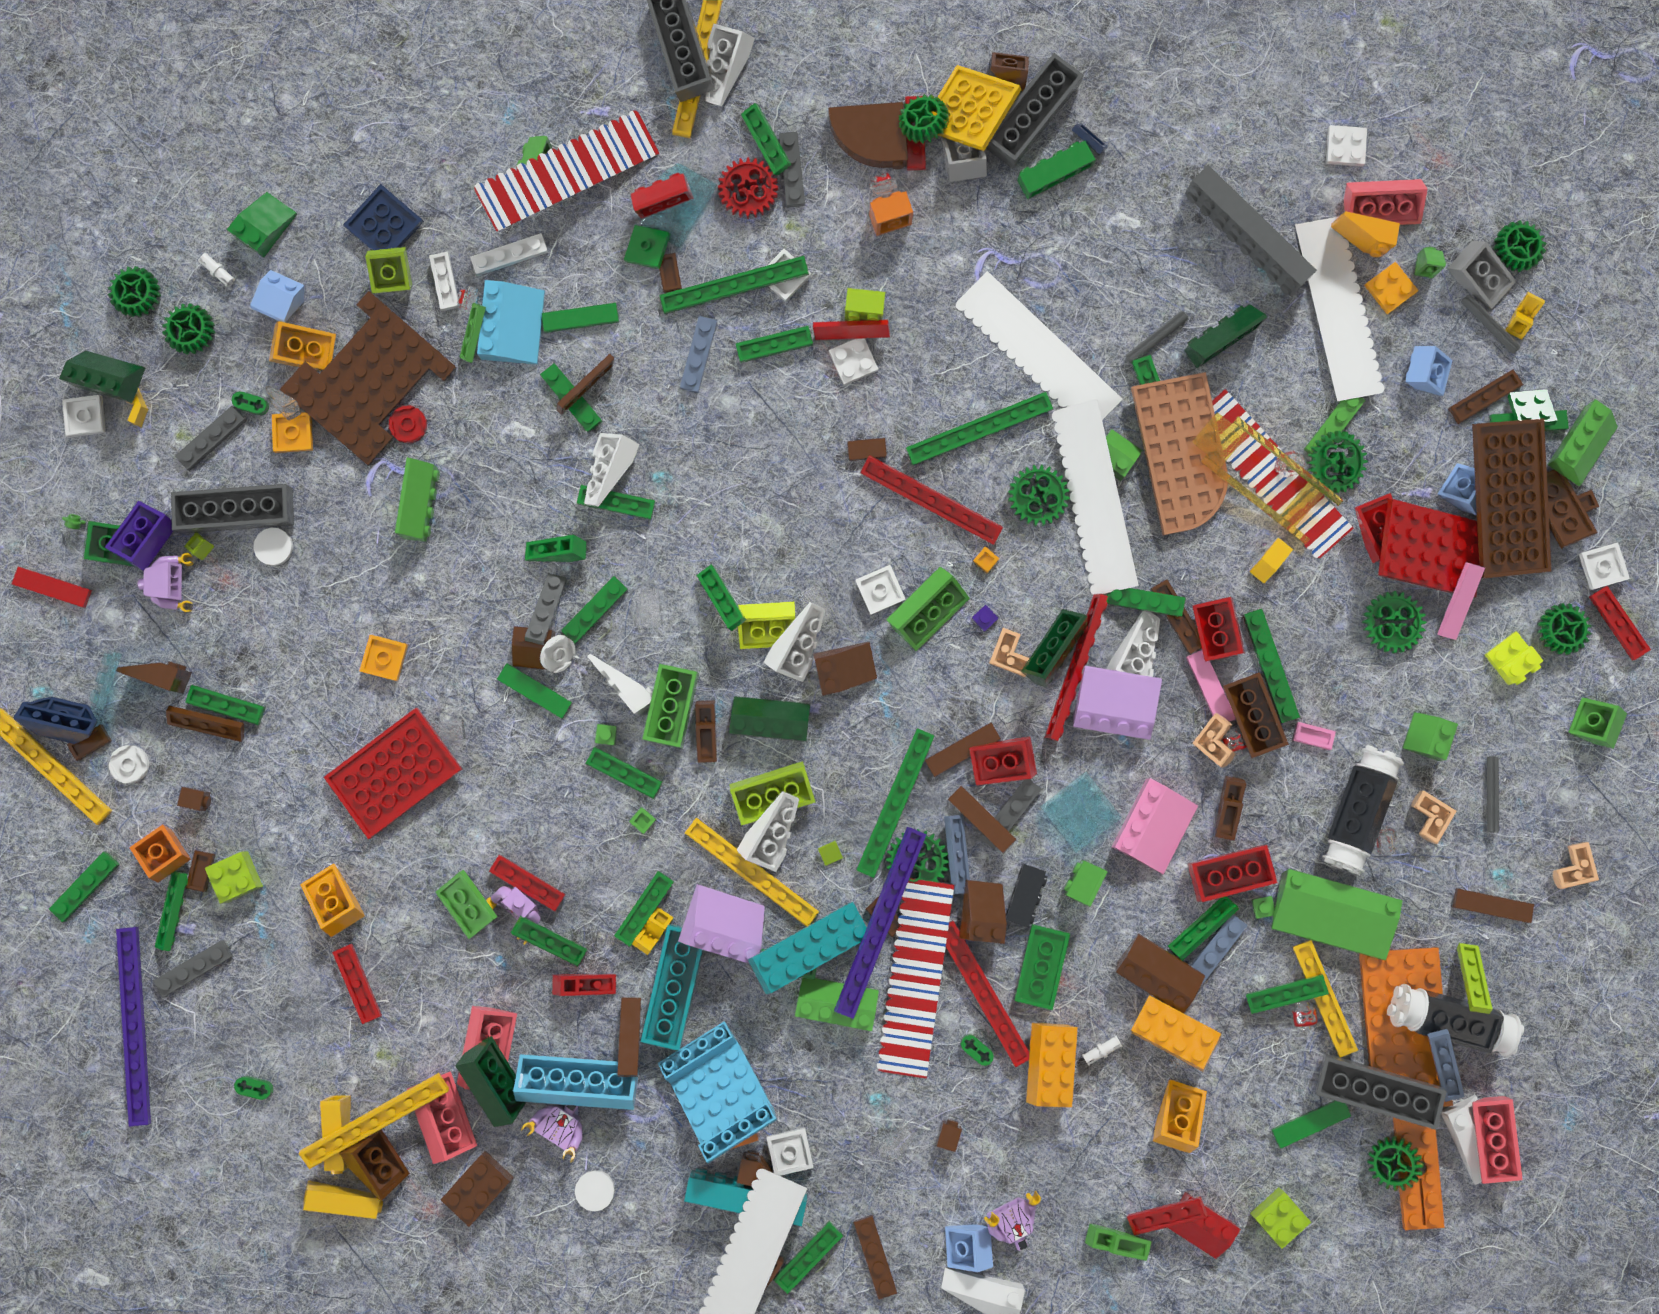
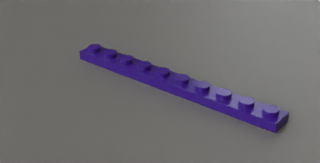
(880, 922)
(133, 1026)

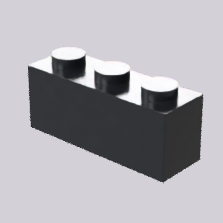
(1026, 895)

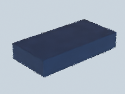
(1090, 138)

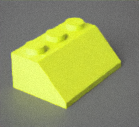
(764, 623)

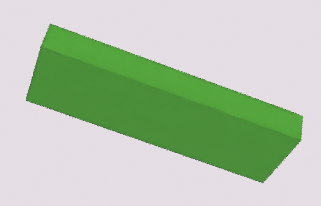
(472, 332)

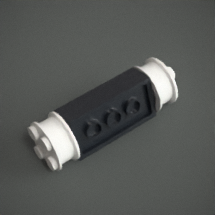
(1362, 810)
(1431, 1012)

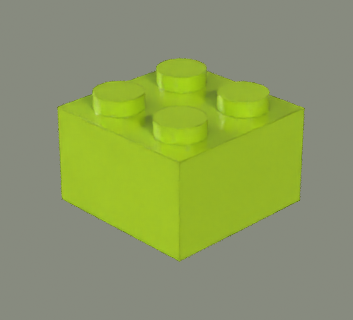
(388, 270)
(864, 305)
(233, 877)
(1280, 1217)

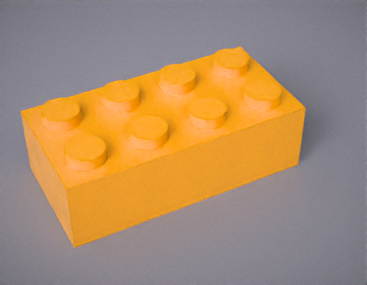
(1176, 1033)
(1051, 1065)

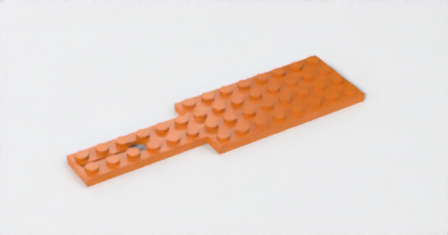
(1411, 1056)

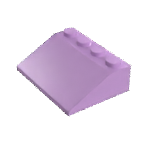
(1117, 702)
(723, 924)

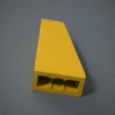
(334, 1115)
(340, 1200)

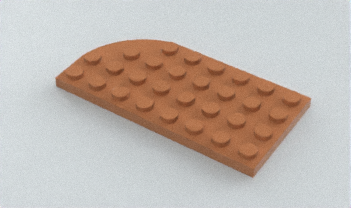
(1169, 420)

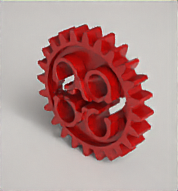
(752, 203)

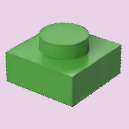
(606, 734)
(642, 820)
(1263, 907)

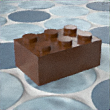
(477, 1188)

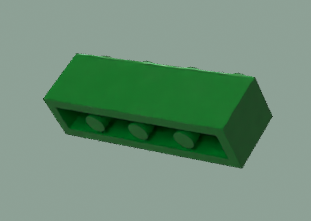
(1055, 169)

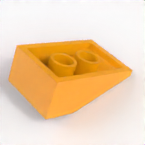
(1367, 233)
(297, 344)
(332, 901)
(1180, 1117)

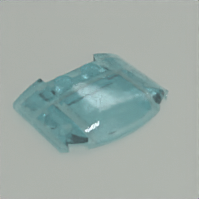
(681, 218)

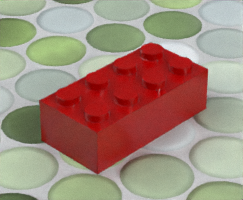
(1232, 873)

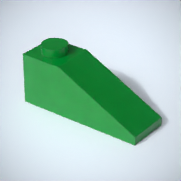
(556, 549)

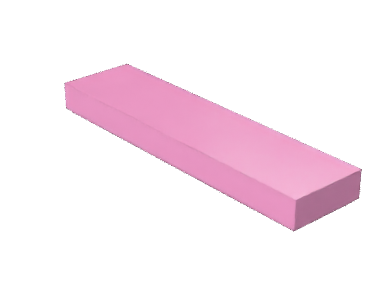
(1461, 601)
(1210, 686)

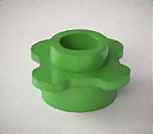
(73, 521)

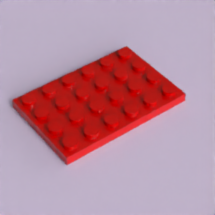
(1427, 546)
(393, 773)

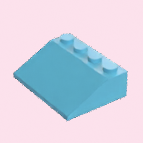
(511, 323)

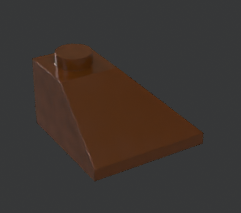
(1010, 68)

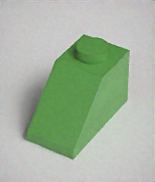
(1429, 262)

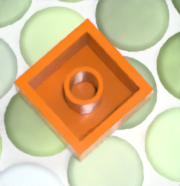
(891, 213)
(160, 853)

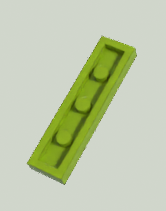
(1474, 978)

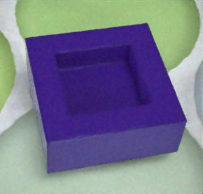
(985, 618)

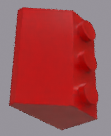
(661, 195)
(1218, 629)
(1210, 1234)

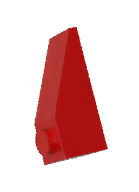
(583, 984)

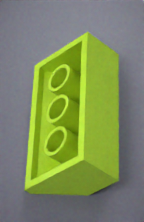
(757, 793)

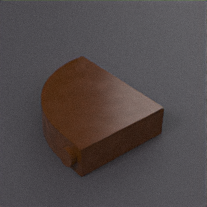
(870, 134)

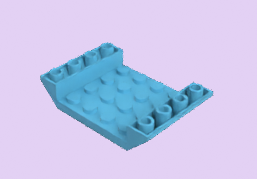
(718, 1091)

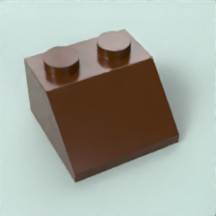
(526, 653)
(750, 1164)

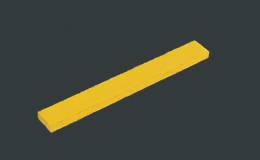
(687, 109)
(52, 769)
(752, 872)
(374, 1121)

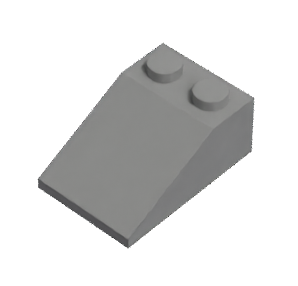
(963, 161)
(1482, 273)

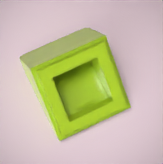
(199, 546)
(830, 853)

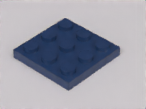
(383, 221)

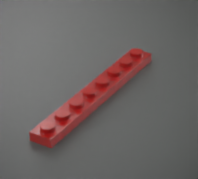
(931, 500)
(1074, 672)
(986, 996)

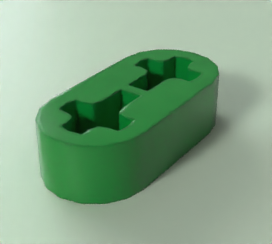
(249, 406)
(980, 1046)
(253, 1092)

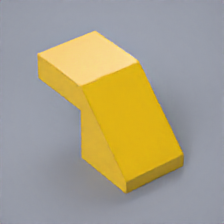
(1523, 315)
(138, 410)
(1271, 560)
(652, 931)

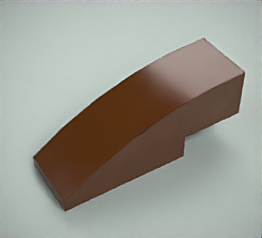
(706, 731)
(1230, 807)

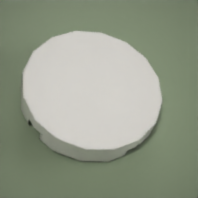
(273, 546)
(557, 653)
(129, 764)
(594, 1190)

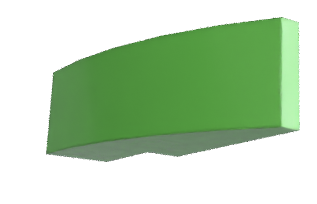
(1118, 1242)

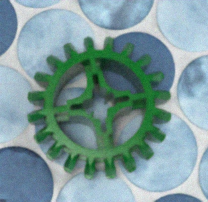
(926, 124)
(1520, 235)
(145, 282)
(192, 315)
(1572, 642)
(1404, 1166)

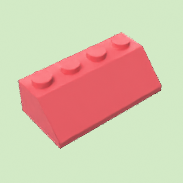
(1387, 200)
(486, 1023)
(445, 1124)
(1497, 1139)

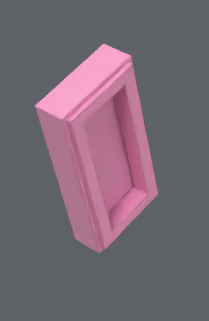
(1314, 736)

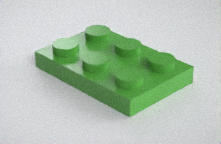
(466, 904)

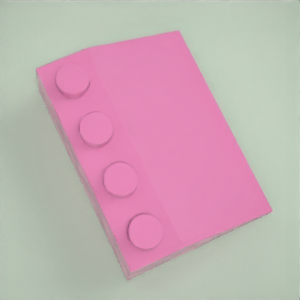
(1155, 825)

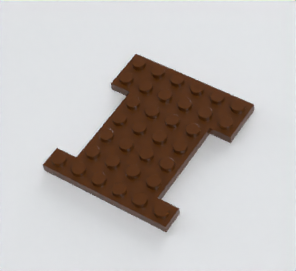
(367, 380)

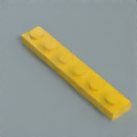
(1327, 1004)

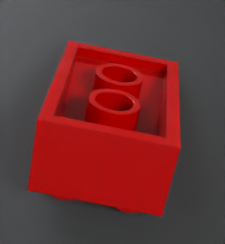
(1371, 522)
(1003, 761)

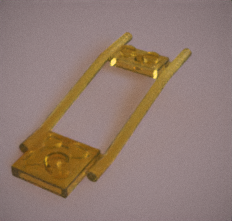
(1222, 438)

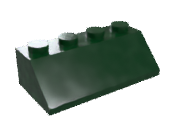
(1224, 335)
(103, 375)
(1055, 647)
(769, 719)
(491, 1082)

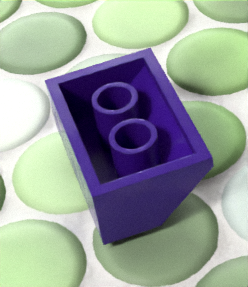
(141, 536)

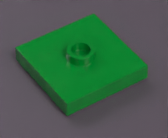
(647, 247)

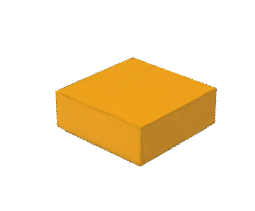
(985, 560)

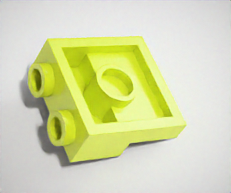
(1514, 659)

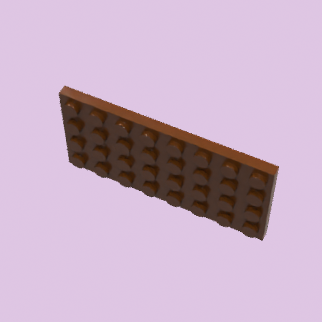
(1511, 497)

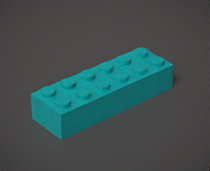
(808, 948)
(672, 992)
(724, 1193)

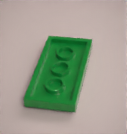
(1042, 967)

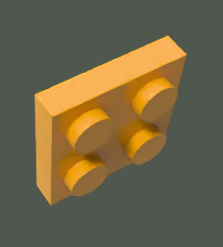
(1391, 288)
(292, 434)
(383, 657)

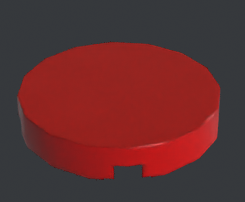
(408, 424)

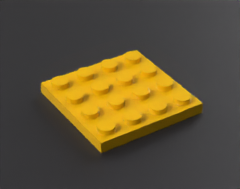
(975, 106)

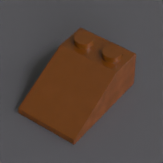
(845, 667)
(167, 676)
(983, 912)
(376, 1164)

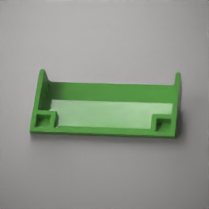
(1336, 914)

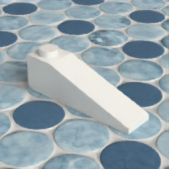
(727, 58)
(612, 458)
(794, 648)
(1137, 649)
(630, 691)
(768, 837)
(1461, 1126)
(984, 1292)

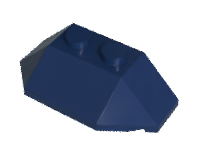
(57, 719)

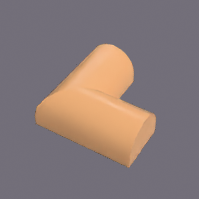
(1004, 654)
(1210, 741)
(1438, 816)
(1582, 868)

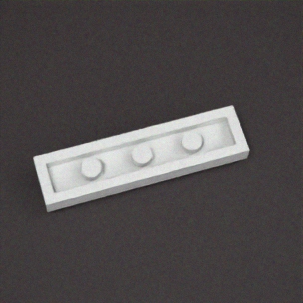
(509, 254)

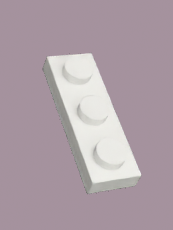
(444, 281)

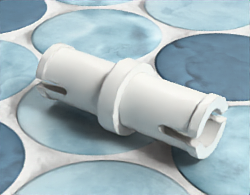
(216, 270)
(1102, 1050)

